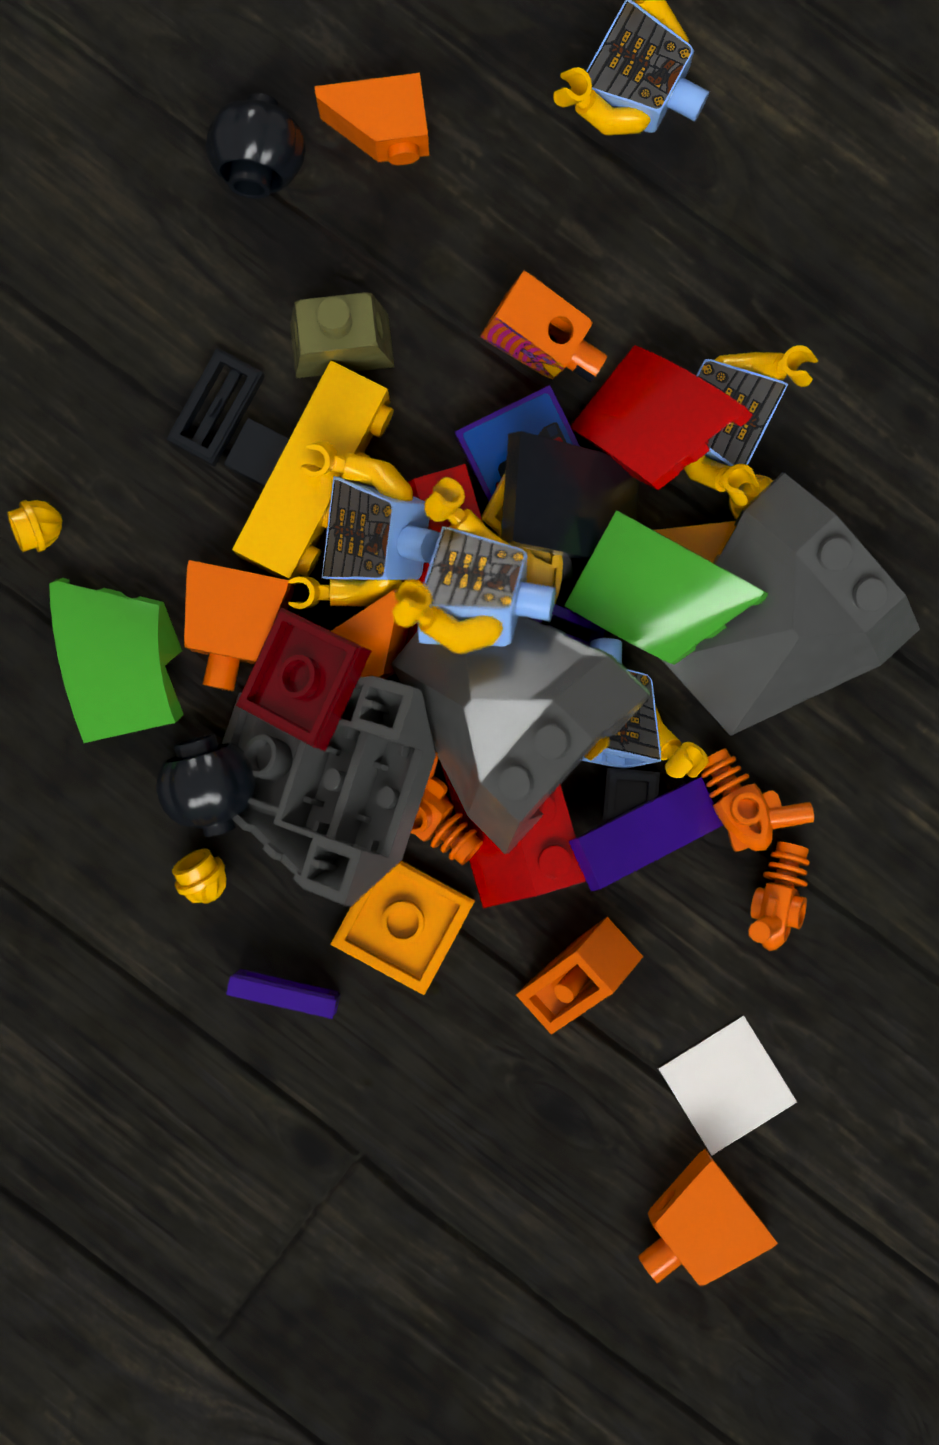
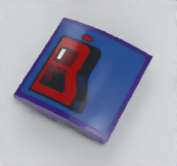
(486, 439)

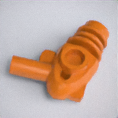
(745, 810)
(434, 821)
(779, 903)

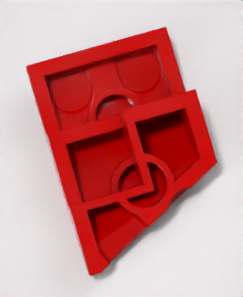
(655, 417)

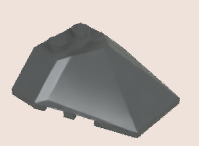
(820, 625)
(517, 718)
(345, 810)

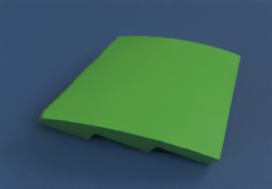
(657, 591)
(114, 659)

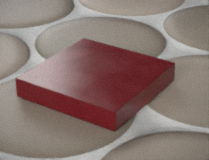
(303, 679)

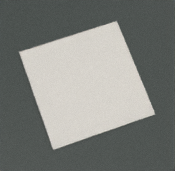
(727, 1085)

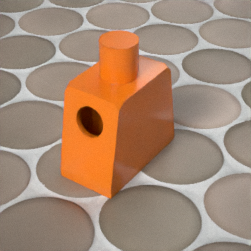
(230, 617)
(703, 1226)

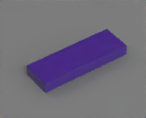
(645, 834)

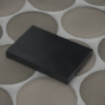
(562, 495)

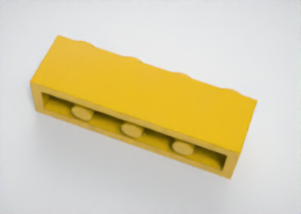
(295, 506)

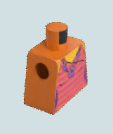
(523, 329)

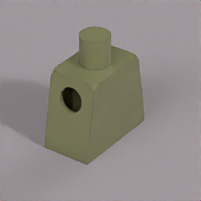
(340, 329)

